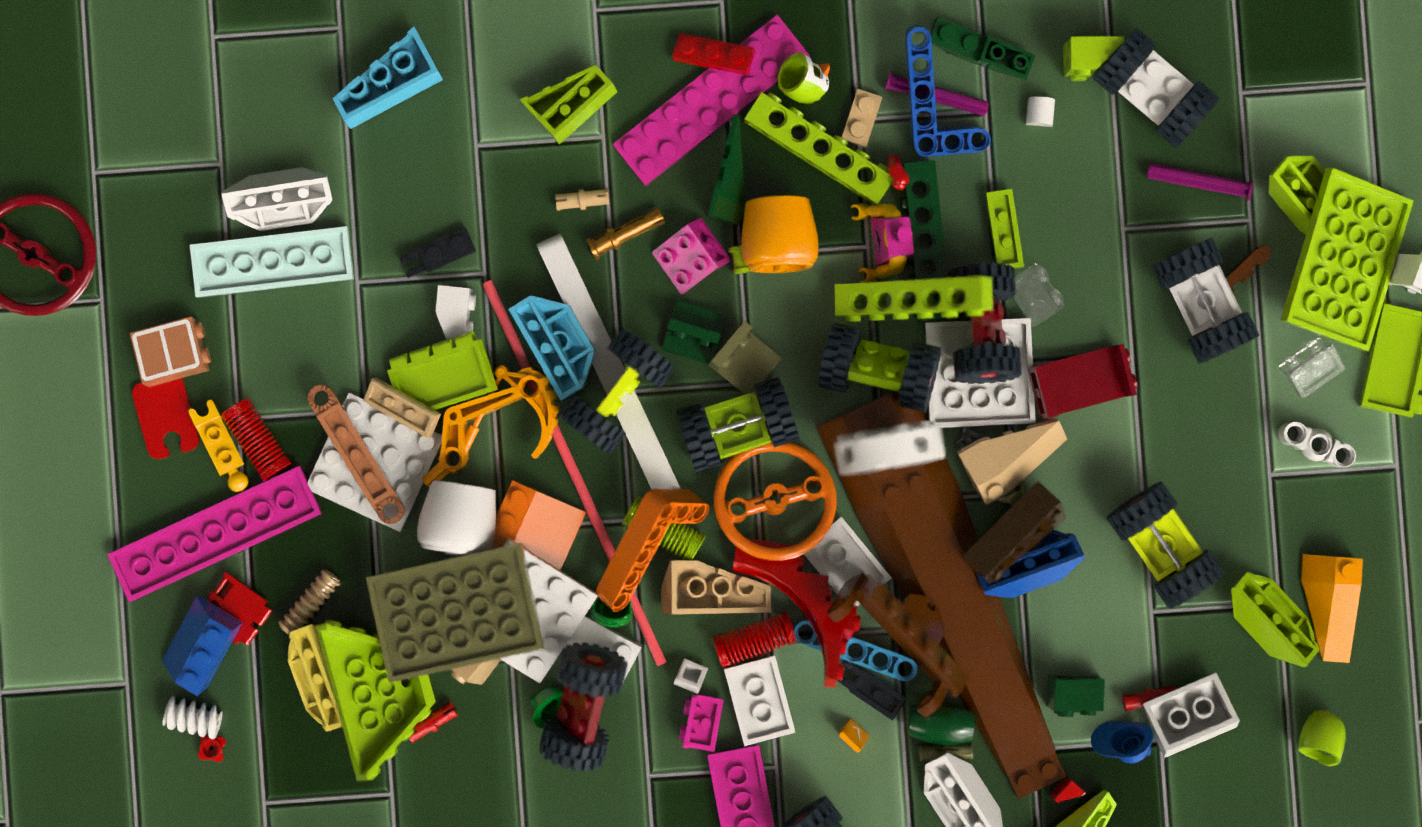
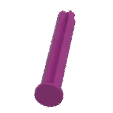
(942, 95)
(1200, 180)

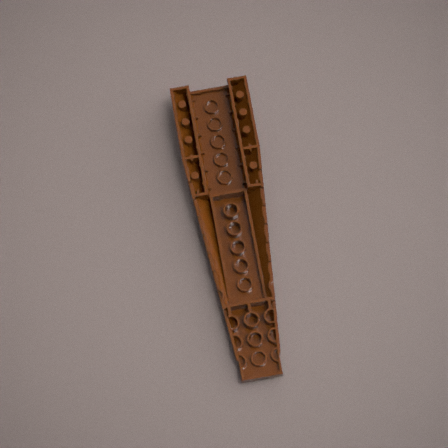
(921, 535)

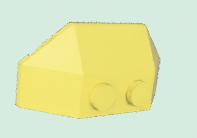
(312, 677)

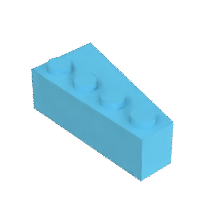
(388, 81)

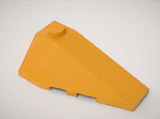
(1332, 596)

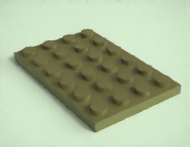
(455, 612)

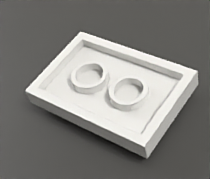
(844, 556)
(759, 700)

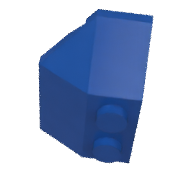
(1041, 566)

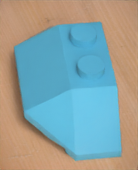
(556, 342)

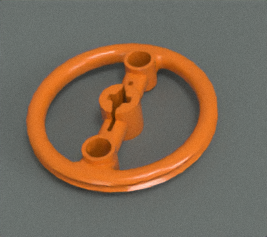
(786, 495)

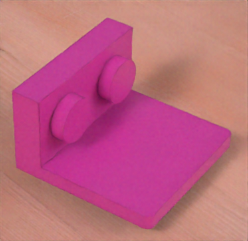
(691, 255)

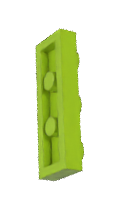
(1004, 228)

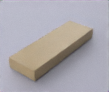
(401, 407)

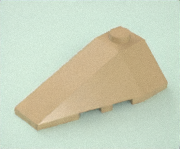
(1004, 461)

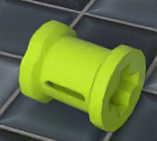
(739, 267)

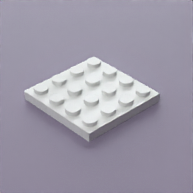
(980, 404)
(398, 451)
(560, 609)

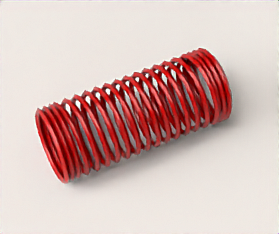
(237, 410)
(784, 628)

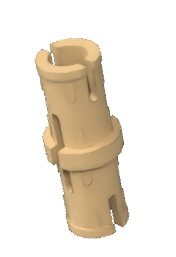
(582, 199)

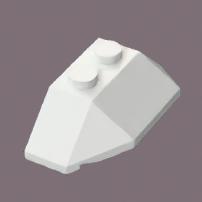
(278, 198)
(959, 794)

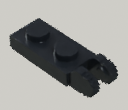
(440, 252)
(873, 691)

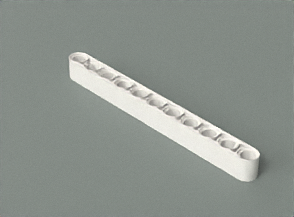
(607, 364)

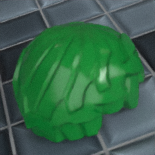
(607, 617)

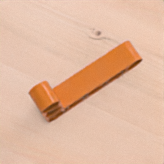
(642, 539)

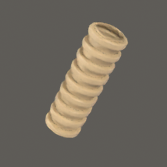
(310, 602)

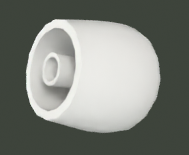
(457, 519)

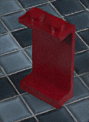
(1082, 381)

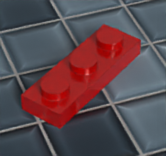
(713, 54)

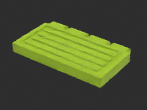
(1395, 363)
(444, 372)

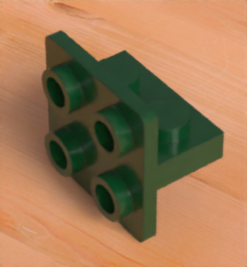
(693, 332)

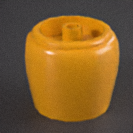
(779, 235)

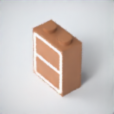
(170, 351)

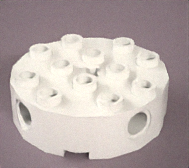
(889, 448)

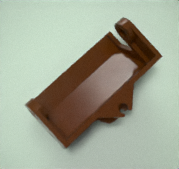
(912, 627)

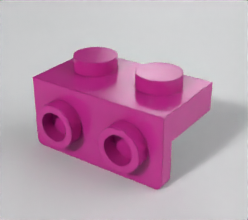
(702, 722)

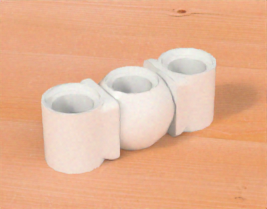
(1329, 446)

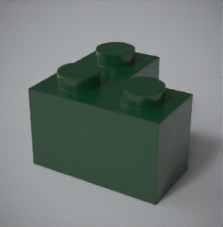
(1075, 695)

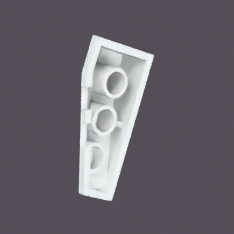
(593, 633)

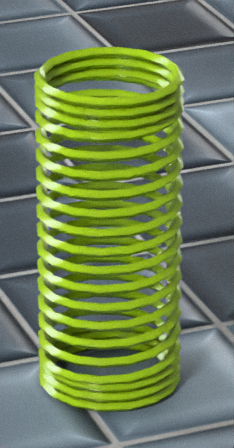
(673, 534)

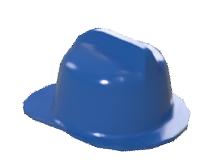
(1123, 740)

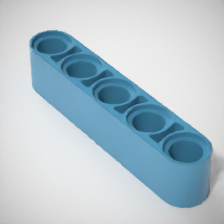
(866, 656)

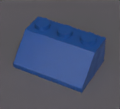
(200, 645)

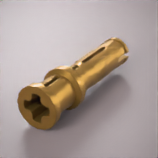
(615, 237)

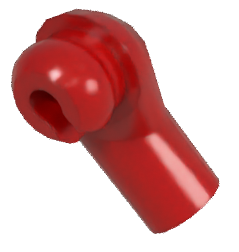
(897, 172)

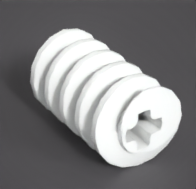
(193, 718)

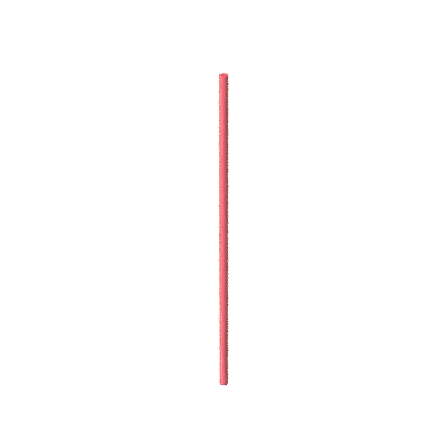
(573, 471)

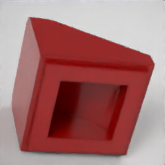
(1066, 790)

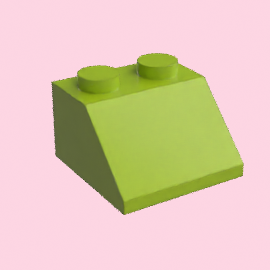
(1086, 54)

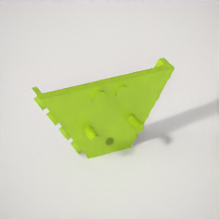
(370, 708)

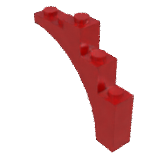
(812, 596)

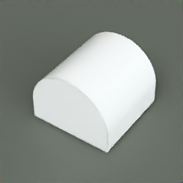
(1040, 111)
(690, 676)

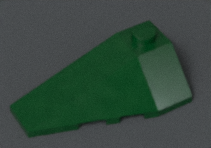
(729, 191)

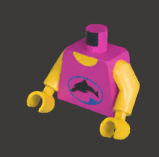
(890, 238)

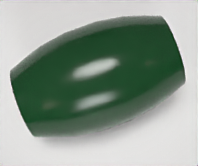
(945, 726)

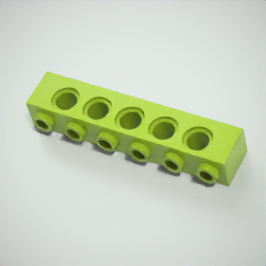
(848, 177)
(976, 289)

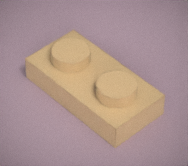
(861, 118)

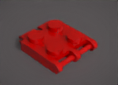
(242, 604)

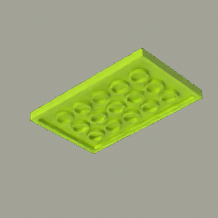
(1347, 259)

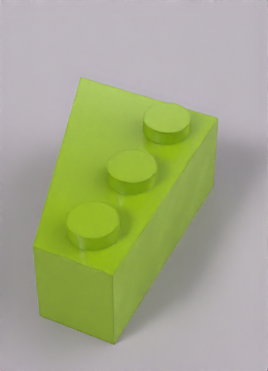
(571, 102)

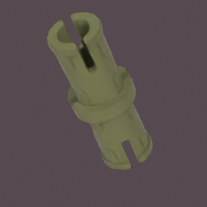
(931, 752)

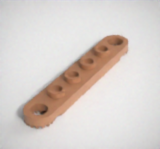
(356, 454)

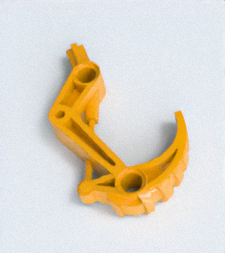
(459, 438)

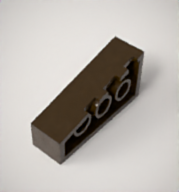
(1015, 533)

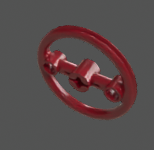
(80, 278)

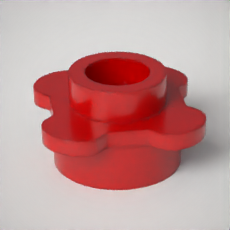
(206, 753)

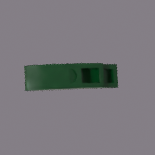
(981, 49)

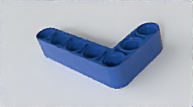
(927, 103)

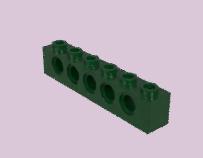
(925, 174)

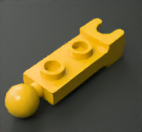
(220, 446)

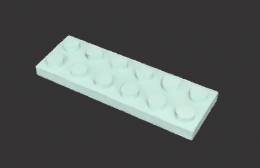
(271, 262)

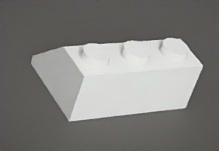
(1190, 715)

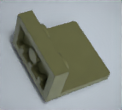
(745, 360)

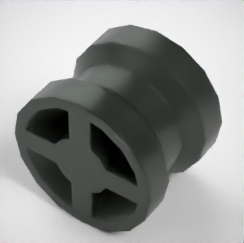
(967, 437)

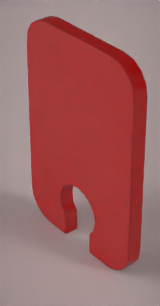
(162, 411)

